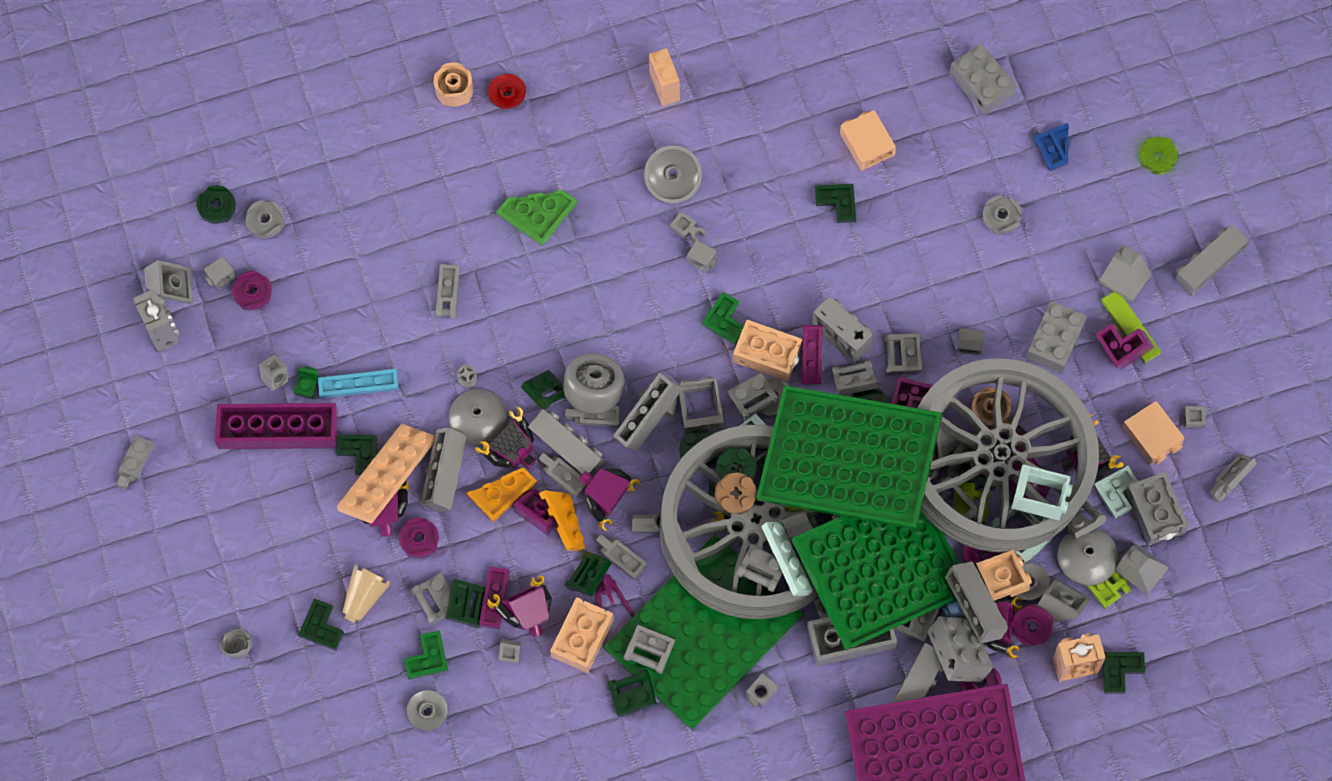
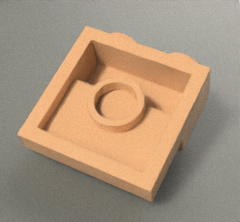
(1004, 575)

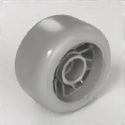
(593, 383)

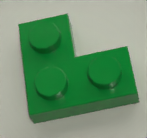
(719, 319)
(433, 659)

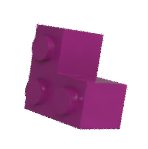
(1124, 349)
(909, 392)

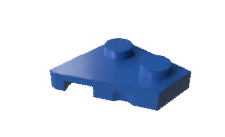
(1054, 146)

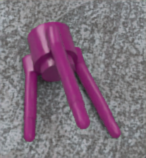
(606, 587)

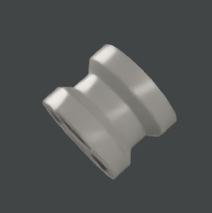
(465, 372)

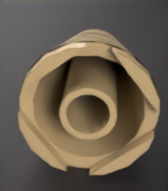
(362, 593)

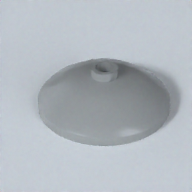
(672, 188)
(478, 427)
(1084, 567)

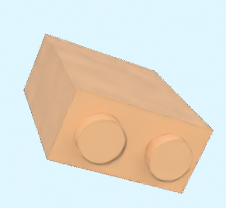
(664, 77)
(867, 139)
(1153, 433)

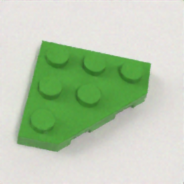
(537, 213)

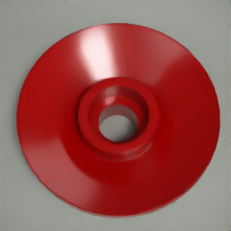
(503, 84)

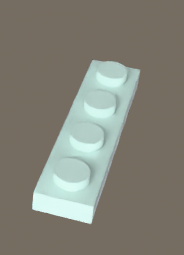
(787, 558)

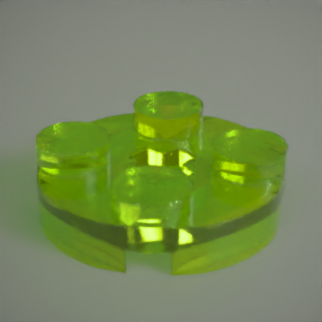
(1152, 163)

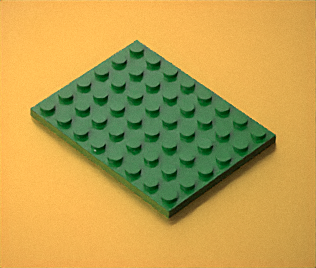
(849, 457)
(876, 573)
(709, 648)

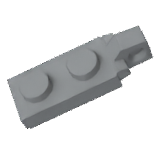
(607, 419)
(134, 461)
(562, 474)
(1232, 476)
(621, 556)

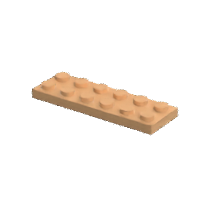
(386, 473)

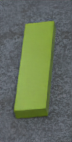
(1127, 321)

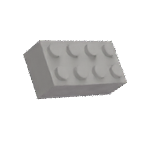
(829, 648)

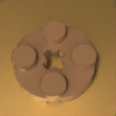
(743, 484)

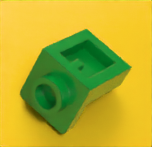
(306, 382)

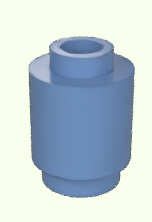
(953, 609)

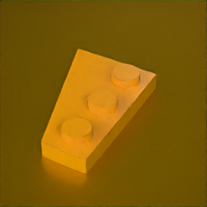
(500, 495)
(564, 513)

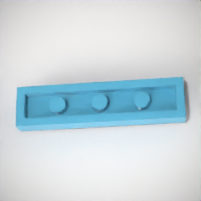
(358, 383)

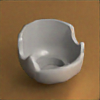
(236, 644)

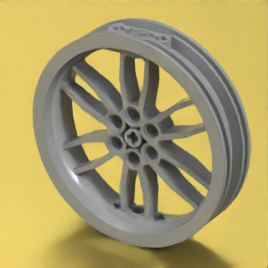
(1056, 394)
(675, 541)

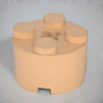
(444, 82)
(984, 399)

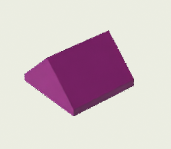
(535, 511)

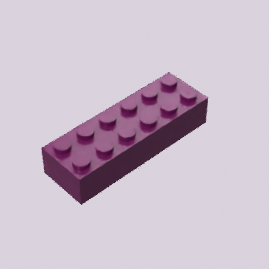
(276, 426)

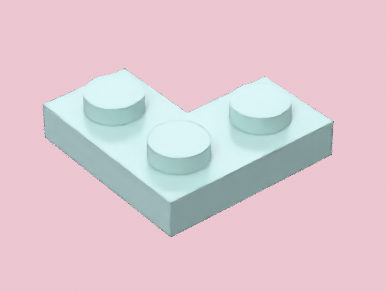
(1111, 491)

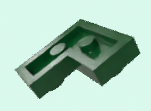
(841, 196)
(361, 446)
(316, 628)
(1117, 665)

